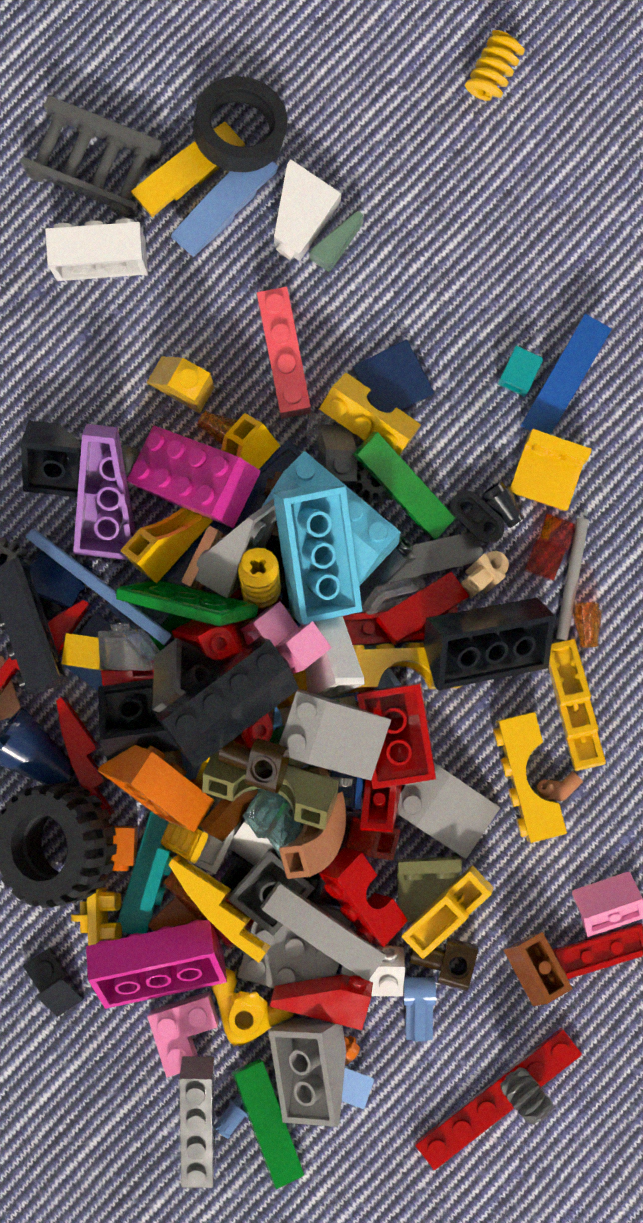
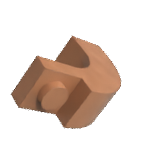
(315, 847)

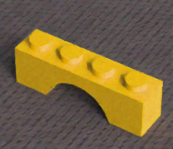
(375, 661)
(519, 738)

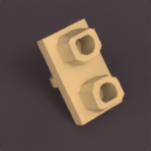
(485, 573)

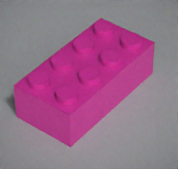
(194, 476)
(156, 963)

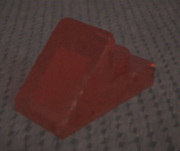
(550, 547)

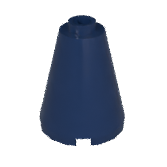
(32, 752)

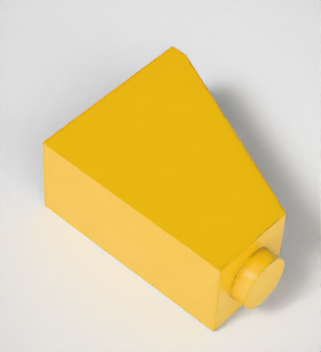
(182, 381)

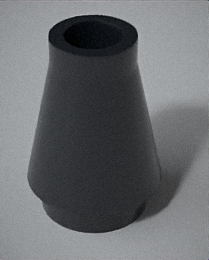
(503, 502)

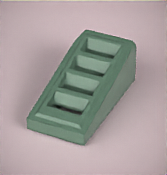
(333, 246)

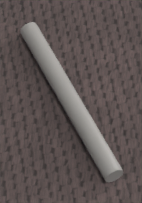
(572, 579)

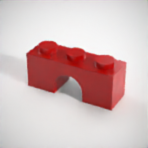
(348, 881)

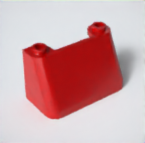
(222, 643)

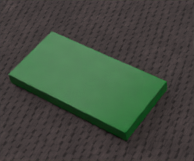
(187, 602)

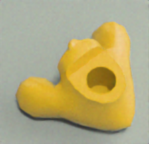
(245, 1013)

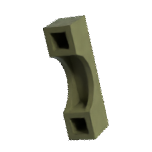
(307, 793)

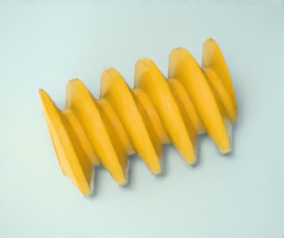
(494, 65)
(259, 577)

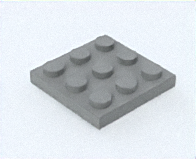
(289, 957)

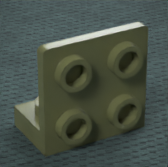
(423, 881)

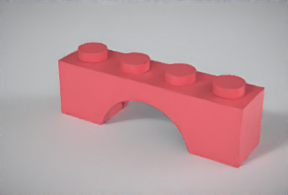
(284, 352)

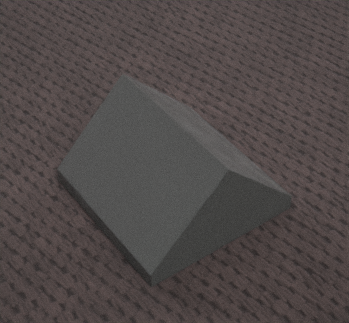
(257, 886)

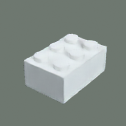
(96, 250)

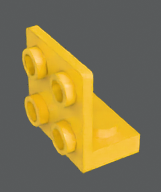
(549, 469)

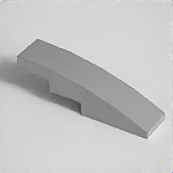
(323, 931)

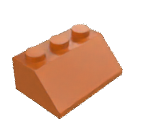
(159, 786)

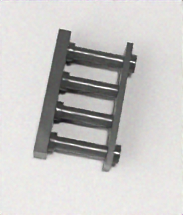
(89, 126)

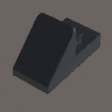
(53, 982)

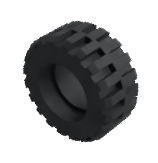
(87, 838)

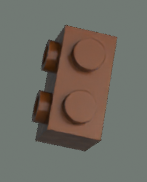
(538, 969)

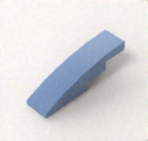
(220, 207)

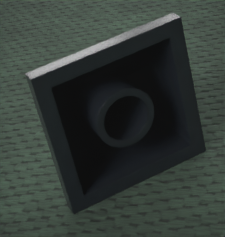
(50, 459)

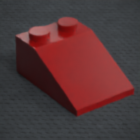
(407, 746)

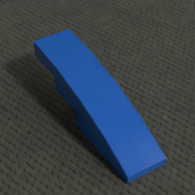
(566, 375)

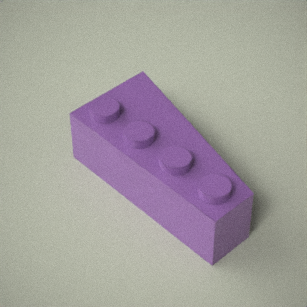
(103, 498)

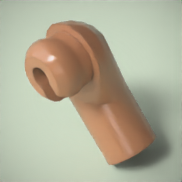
(559, 790)

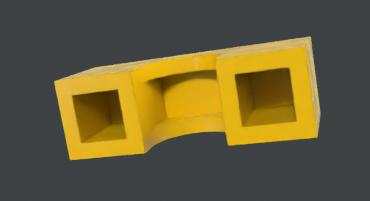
(350, 407)

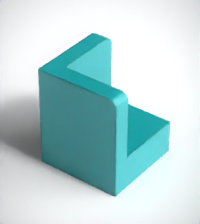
(520, 371)

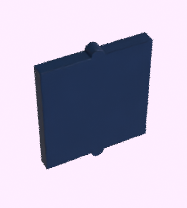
(56, 582)

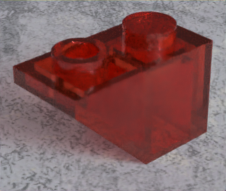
(373, 843)

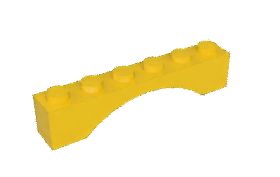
(161, 544)

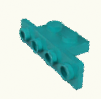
(146, 879)

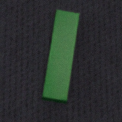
(404, 485)
(267, 1123)

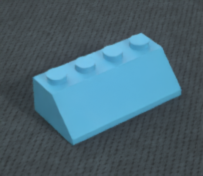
(371, 533)
(317, 552)

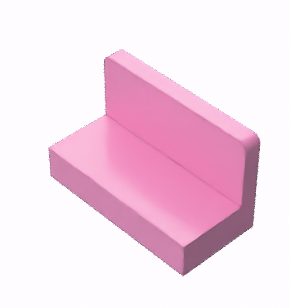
(609, 903)

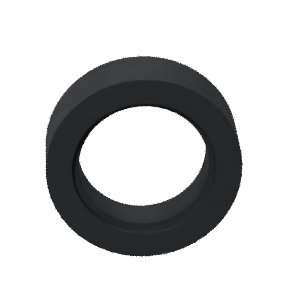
(245, 91)

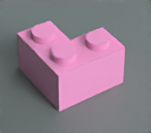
(295, 644)
(176, 1024)

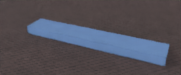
(100, 587)

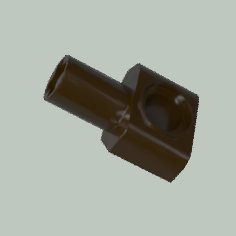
(253, 761)
(440, 959)

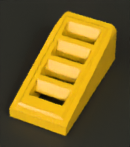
(184, 842)

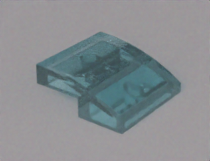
(272, 818)

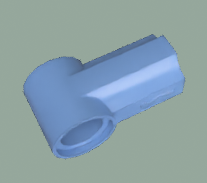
(419, 1002)

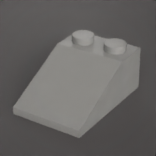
(220, 564)
(334, 735)
(447, 811)
(309, 1070)

